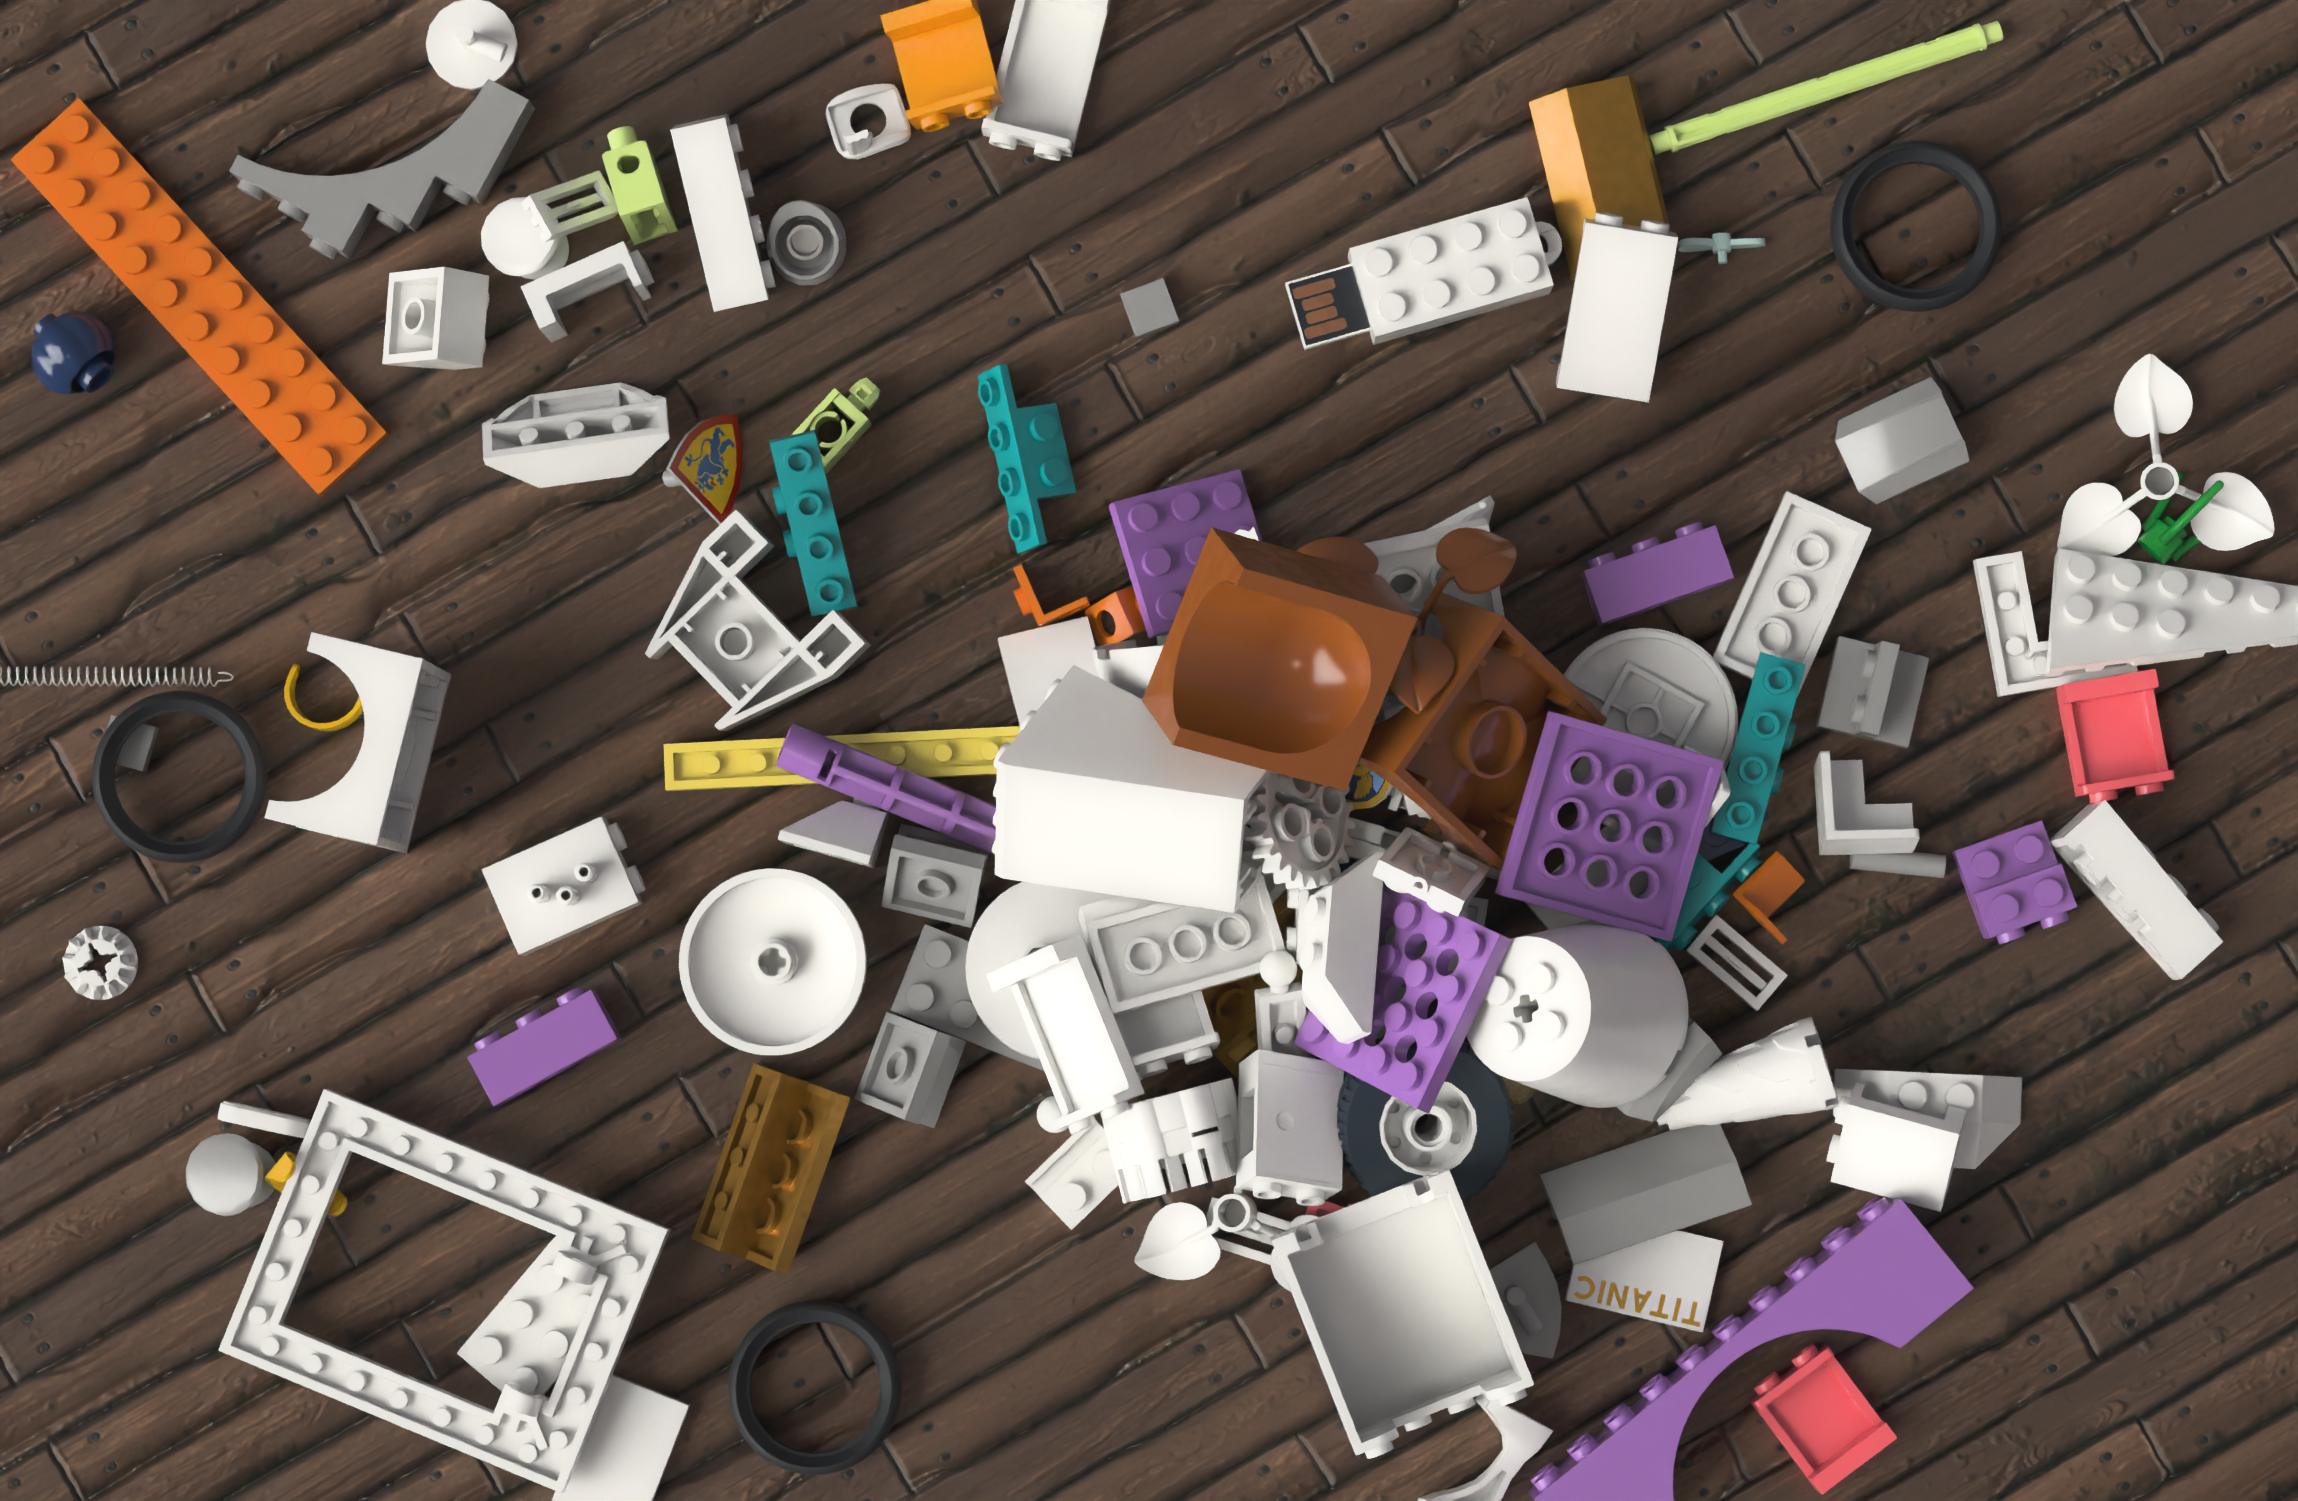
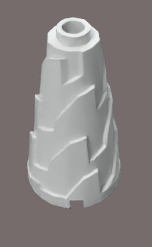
(1760, 1081)

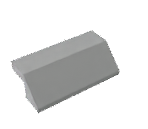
(1644, 1190)

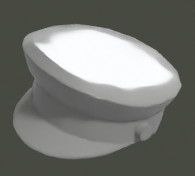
(806, 242)
(228, 1174)

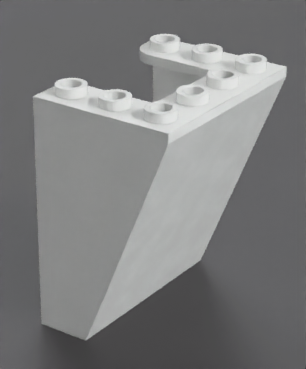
(1115, 809)
(1401, 1311)

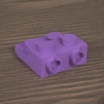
(2014, 882)

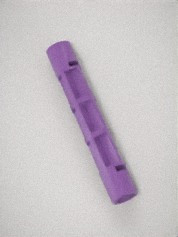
(888, 787)

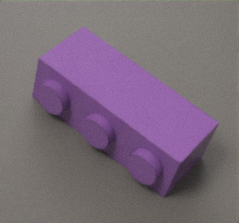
(1656, 573)
(543, 1045)

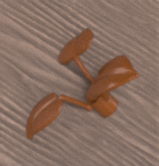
(1478, 565)

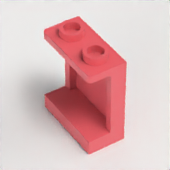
(2114, 735)
(1821, 1417)

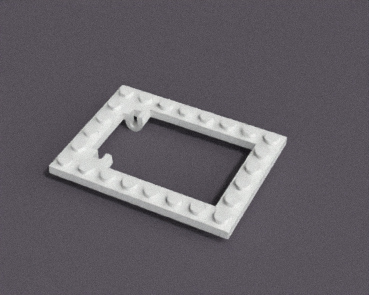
(525, 1432)

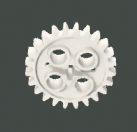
(1300, 831)

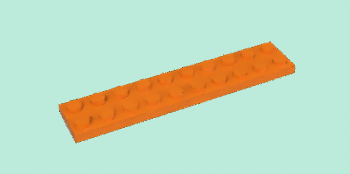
(200, 297)

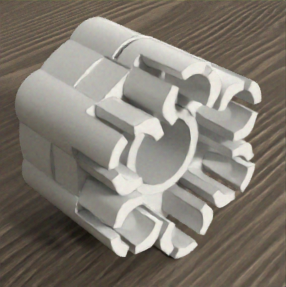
(1171, 1133)

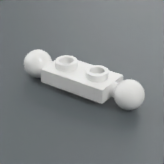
(1280, 1006)

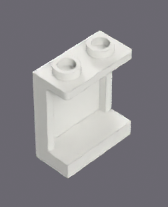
(583, 280)
(1895, 1150)

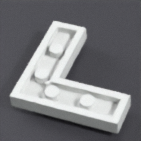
(2011, 633)

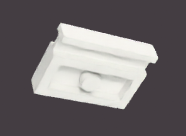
(1076, 1176)

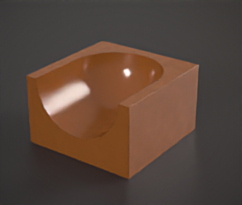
(1278, 659)

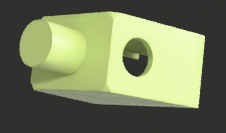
(637, 187)

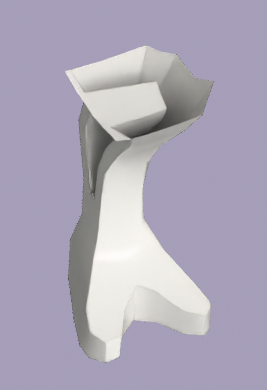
(1520, 1441)

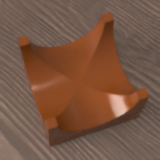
(1478, 735)

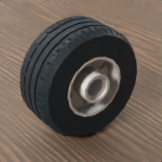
(1464, 1131)

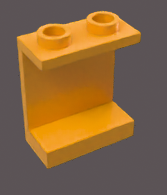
(943, 62)

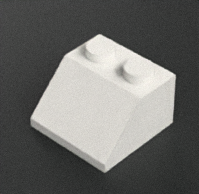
(436, 319)

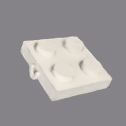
(1421, 868)

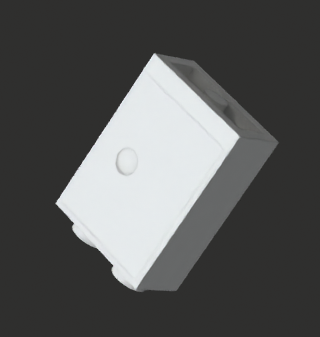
(564, 885)
(1289, 1127)

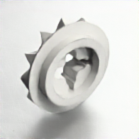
(119, 971)

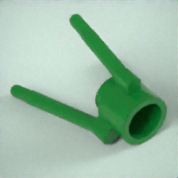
(2165, 537)

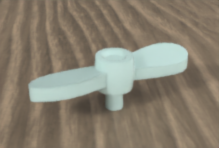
(1720, 244)

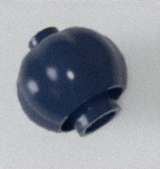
(73, 352)

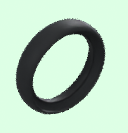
(1927, 154)
(179, 851)
(740, 1387)

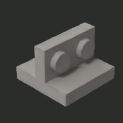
(1872, 691)
(934, 876)
(910, 1070)

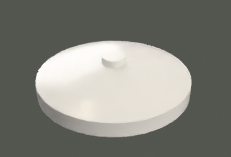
(772, 961)

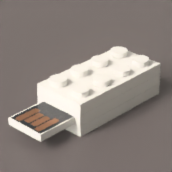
(1428, 277)

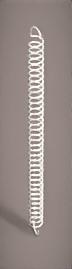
(113, 677)

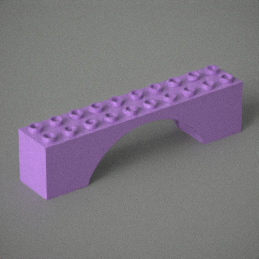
(1869, 1279)

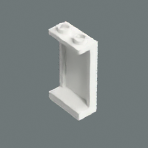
(1046, 75)
(1617, 307)
(1161, 1030)
(1072, 1032)

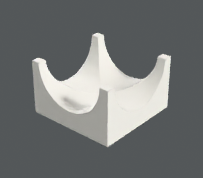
(384, 786)

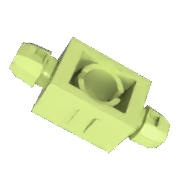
(862, 395)

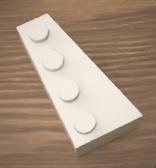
(2136, 889)

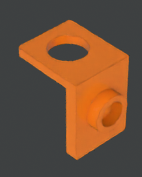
(1029, 604)
(1126, 614)
(1768, 891)

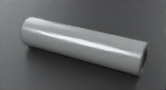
(1901, 863)

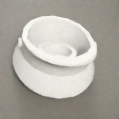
(515, 243)

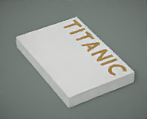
(1652, 1280)

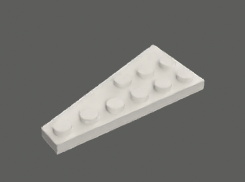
(2158, 613)

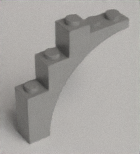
(341, 206)

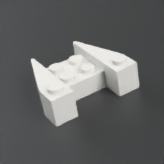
(739, 639)

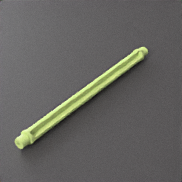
(1826, 87)

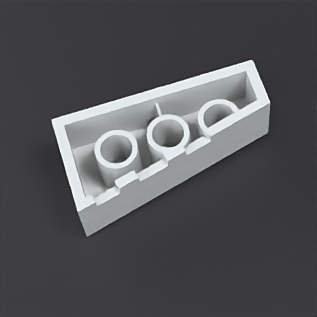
(721, 212)

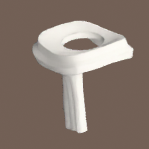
(861, 144)

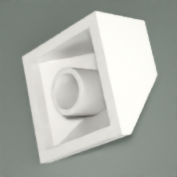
(841, 831)

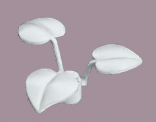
(2099, 521)
(1182, 1243)

